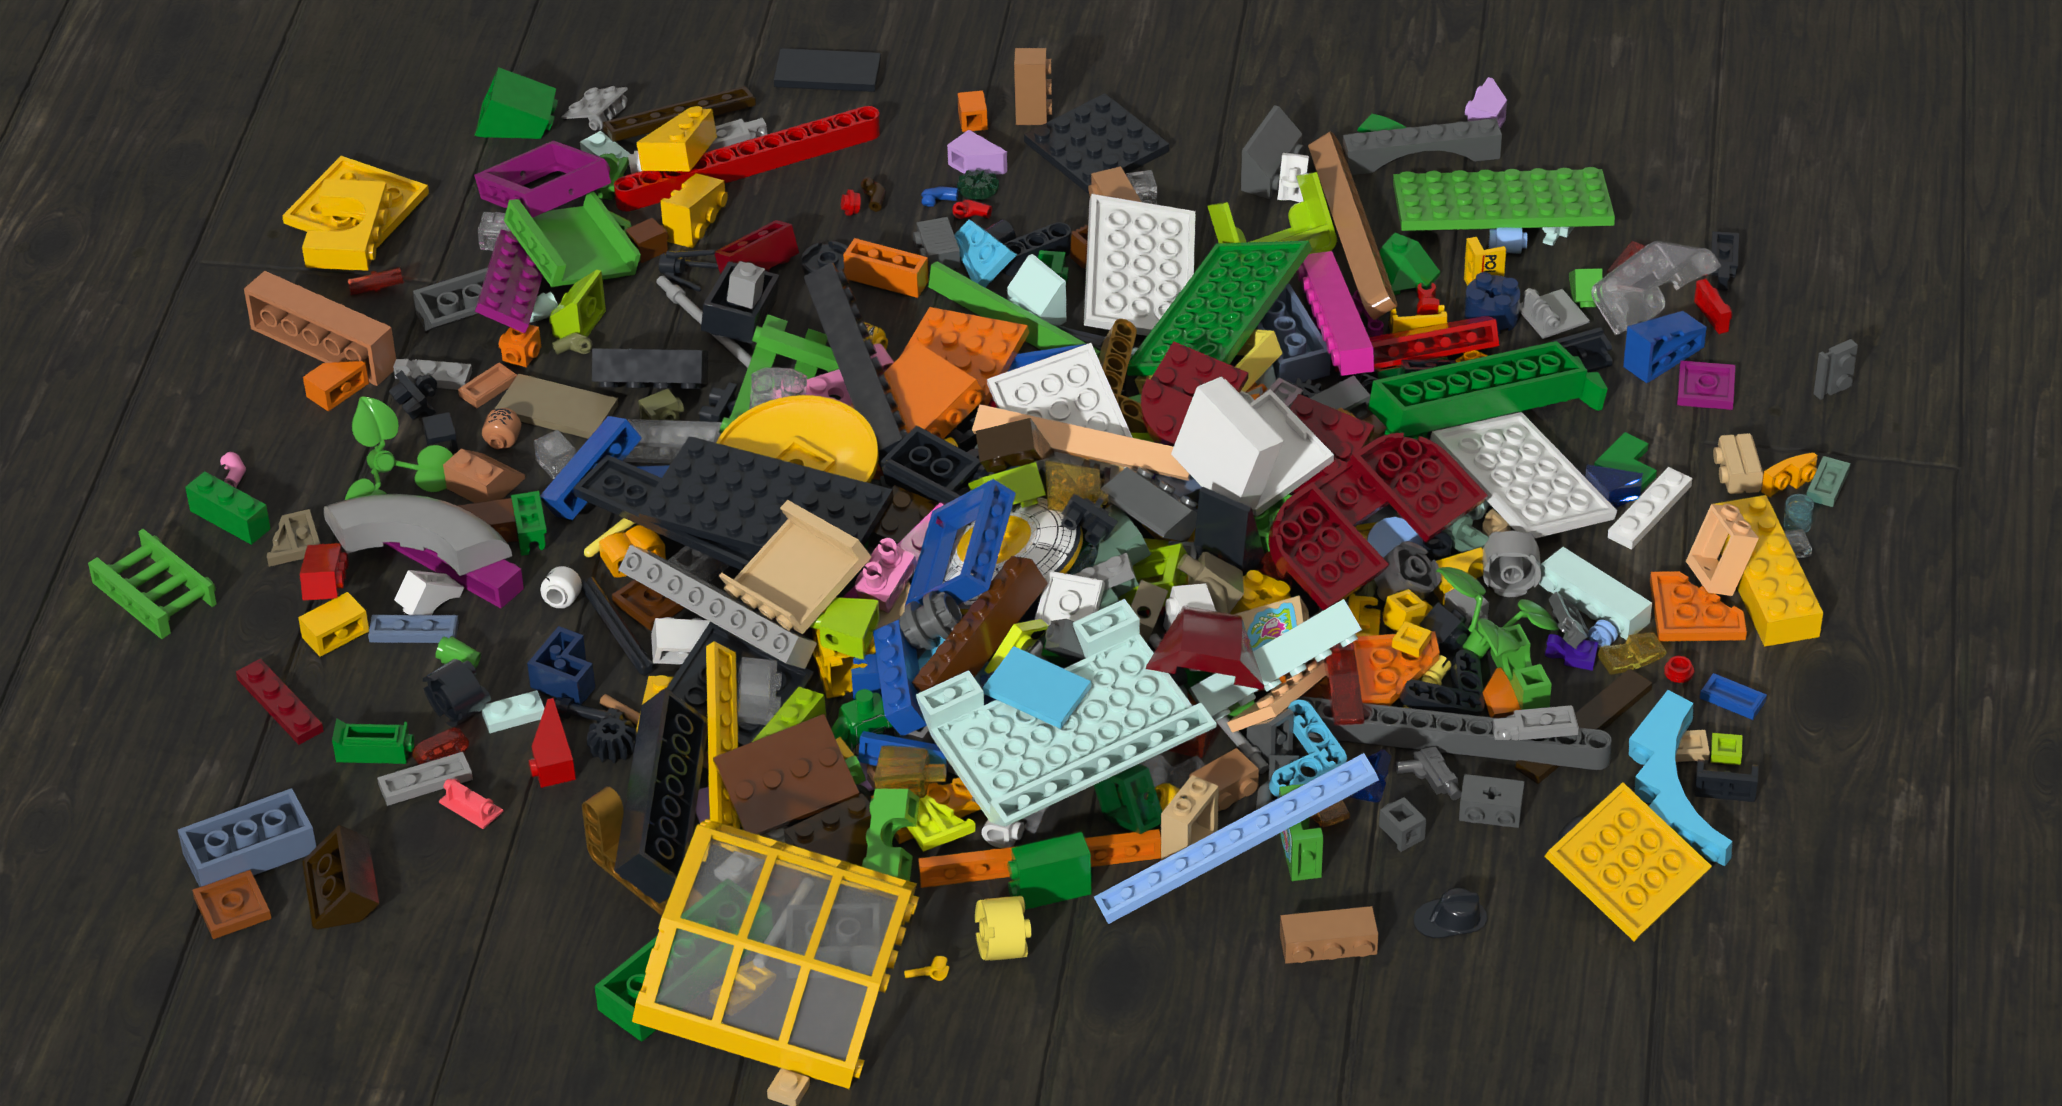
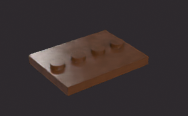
(786, 776)

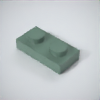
(1828, 481)

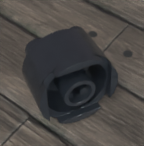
(455, 691)

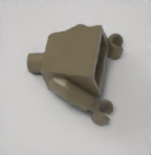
(1221, 578)

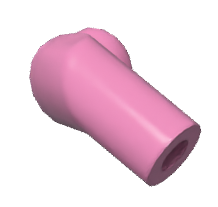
(236, 467)

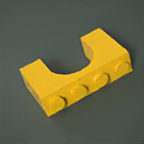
(352, 247)

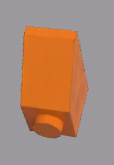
(335, 382)

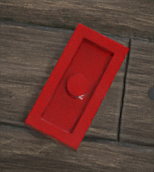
(1712, 306)

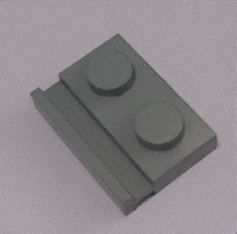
(1835, 369)

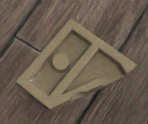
(292, 538)

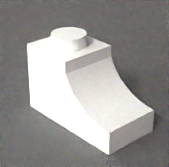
(425, 591)

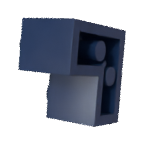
(562, 667)

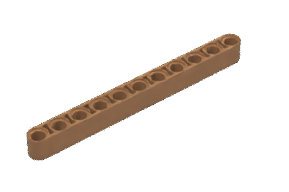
(1352, 226)

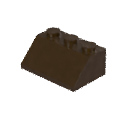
(836, 831)
(340, 879)

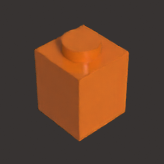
(972, 111)

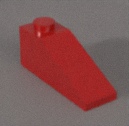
(550, 750)

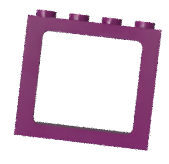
(583, 175)

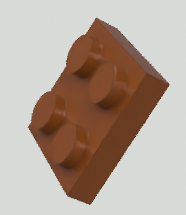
(231, 904)

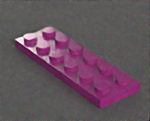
(509, 284)

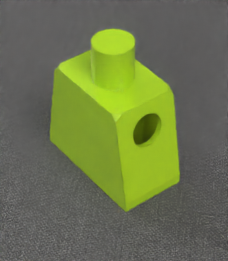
(848, 625)

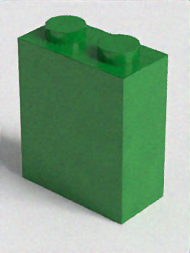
(1050, 870)

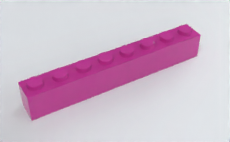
(1336, 314)

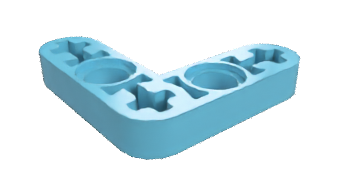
(1317, 751)

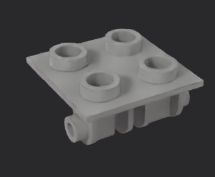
(598, 106)
(1551, 312)

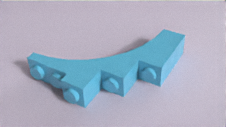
(1657, 782)

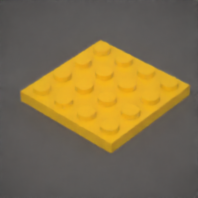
(307, 213)
(1628, 861)

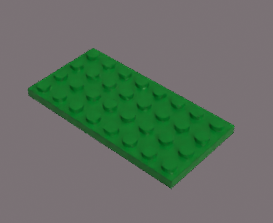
(1222, 301)

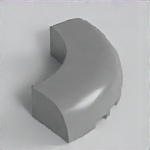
(419, 524)

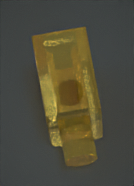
(907, 769)

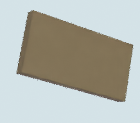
(557, 405)

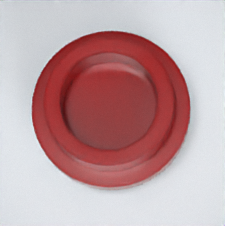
(850, 202)
(1679, 669)

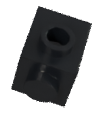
(1448, 627)

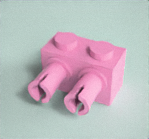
(886, 574)

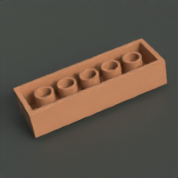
(319, 326)

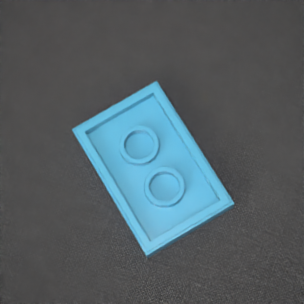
(1037, 687)

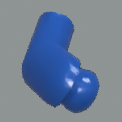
(940, 193)

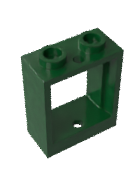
(1126, 801)

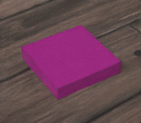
(1706, 385)

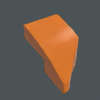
(1500, 695)

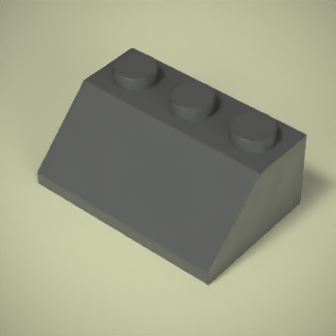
(1264, 153)
(449, 300)
(1153, 503)

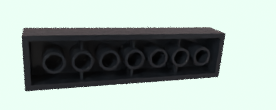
(661, 794)

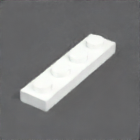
(1649, 508)

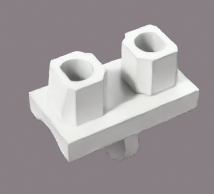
(1291, 167)

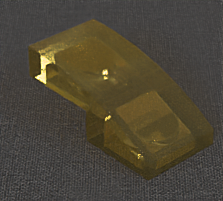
(1636, 653)

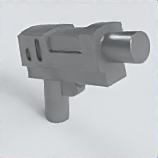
(1431, 765)

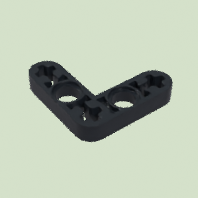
(1459, 697)

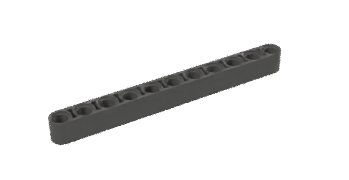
(1463, 736)

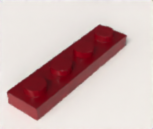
(279, 701)

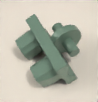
(1465, 536)

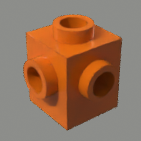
(520, 347)

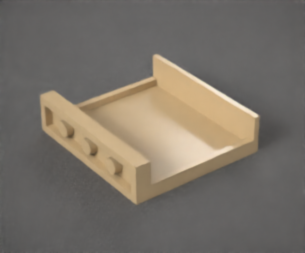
(798, 570)

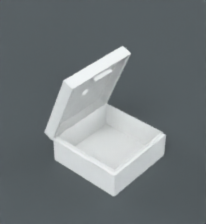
(1247, 449)

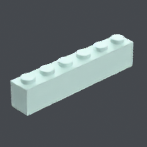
(1281, 656)

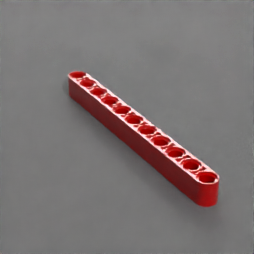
(754, 156)

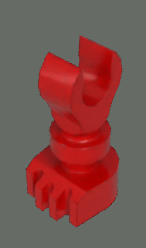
(1427, 302)

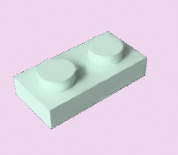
(602, 144)
(513, 711)

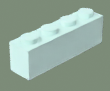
(1595, 592)

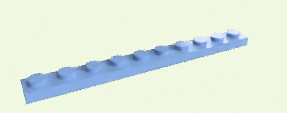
(1236, 838)

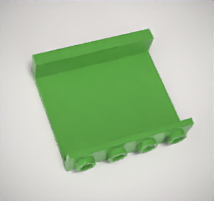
(573, 241)

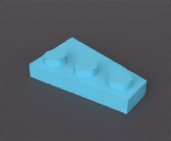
(981, 253)

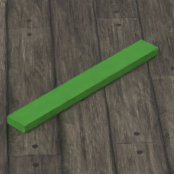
(991, 305)

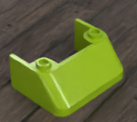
(1308, 219)

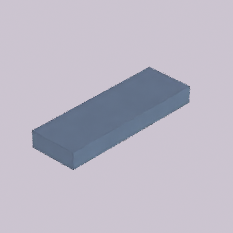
(412, 628)

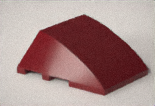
(1208, 643)

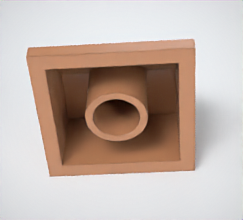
(479, 476)

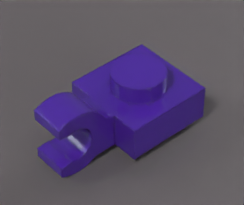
(1581, 657)

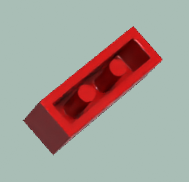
(323, 571)

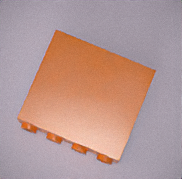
(931, 391)

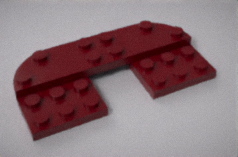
(1173, 385)
(1316, 526)

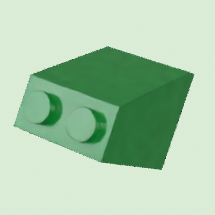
(516, 107)

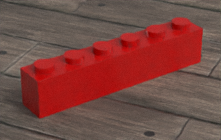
(1434, 341)

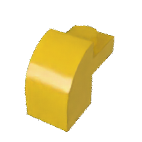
(1404, 607)

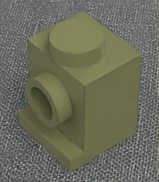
(661, 406)

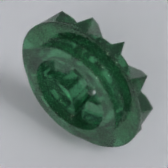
(987, 185)

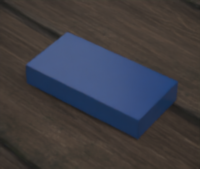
(1733, 696)

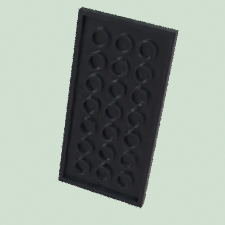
(739, 495)

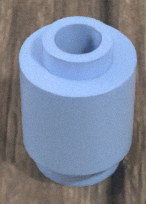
(1511, 238)

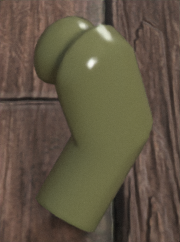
(573, 342)

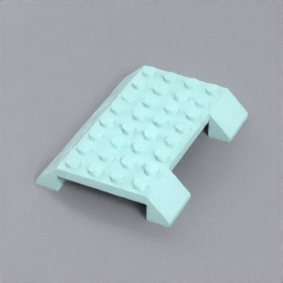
(1024, 764)

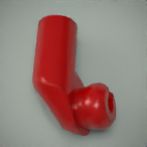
(971, 208)

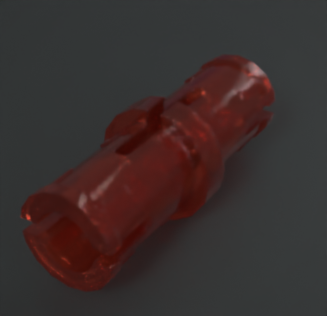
(375, 281)

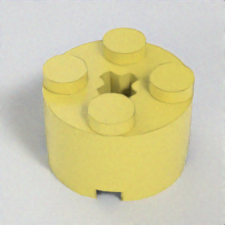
(1002, 928)

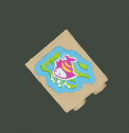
(1273, 620)

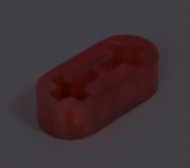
(440, 746)

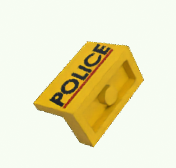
(1481, 260)

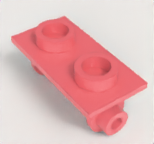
(469, 804)

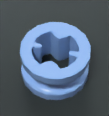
(1603, 633)

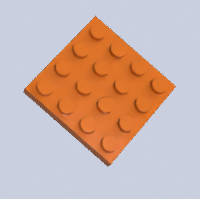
(971, 343)

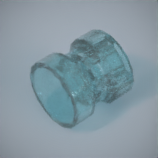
(1798, 512)

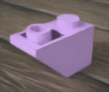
(1487, 103)
(973, 152)

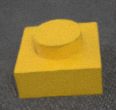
(1411, 639)

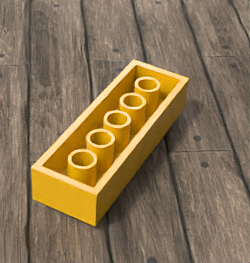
(1773, 580)

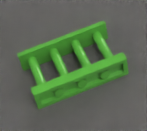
(141, 604)

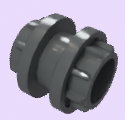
(928, 621)

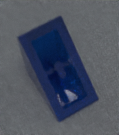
(1615, 485)

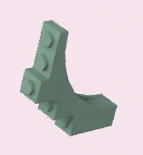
(1122, 539)

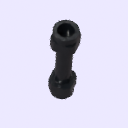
(566, 708)

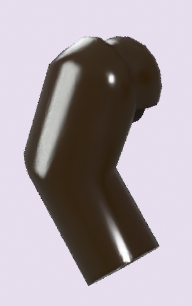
(875, 192)

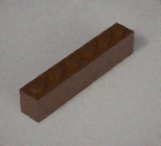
(984, 624)

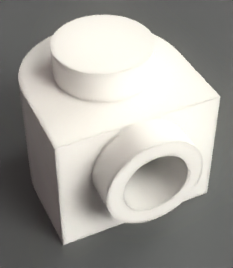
(1002, 836)

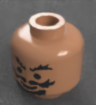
(501, 428)

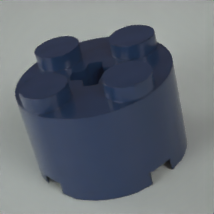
(1495, 298)

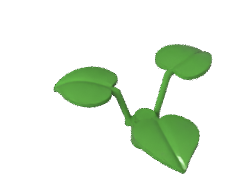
(374, 424)
(1486, 632)

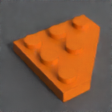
(1691, 612)
(1386, 669)

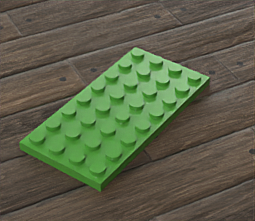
(1502, 199)

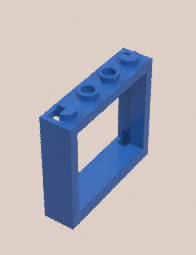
(991, 509)

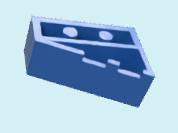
(1661, 344)

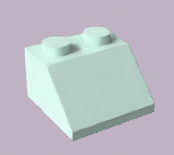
(1039, 291)

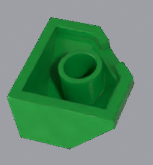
(1407, 264)

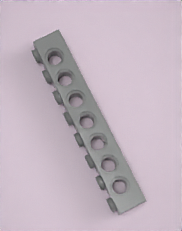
(717, 606)

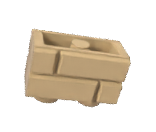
(1738, 463)

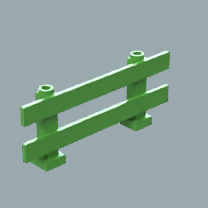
(772, 340)

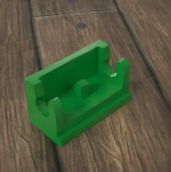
(529, 520)

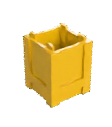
(835, 667)

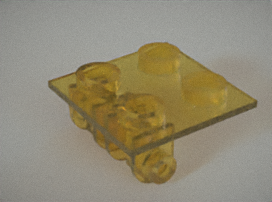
(1067, 479)

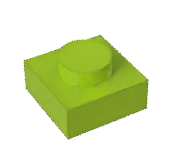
(1726, 748)

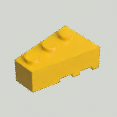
(678, 142)
(692, 209)

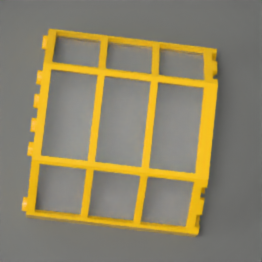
(774, 952)

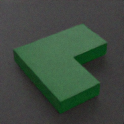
(1625, 455)

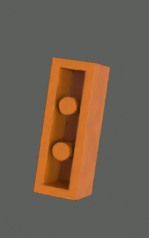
(886, 267)

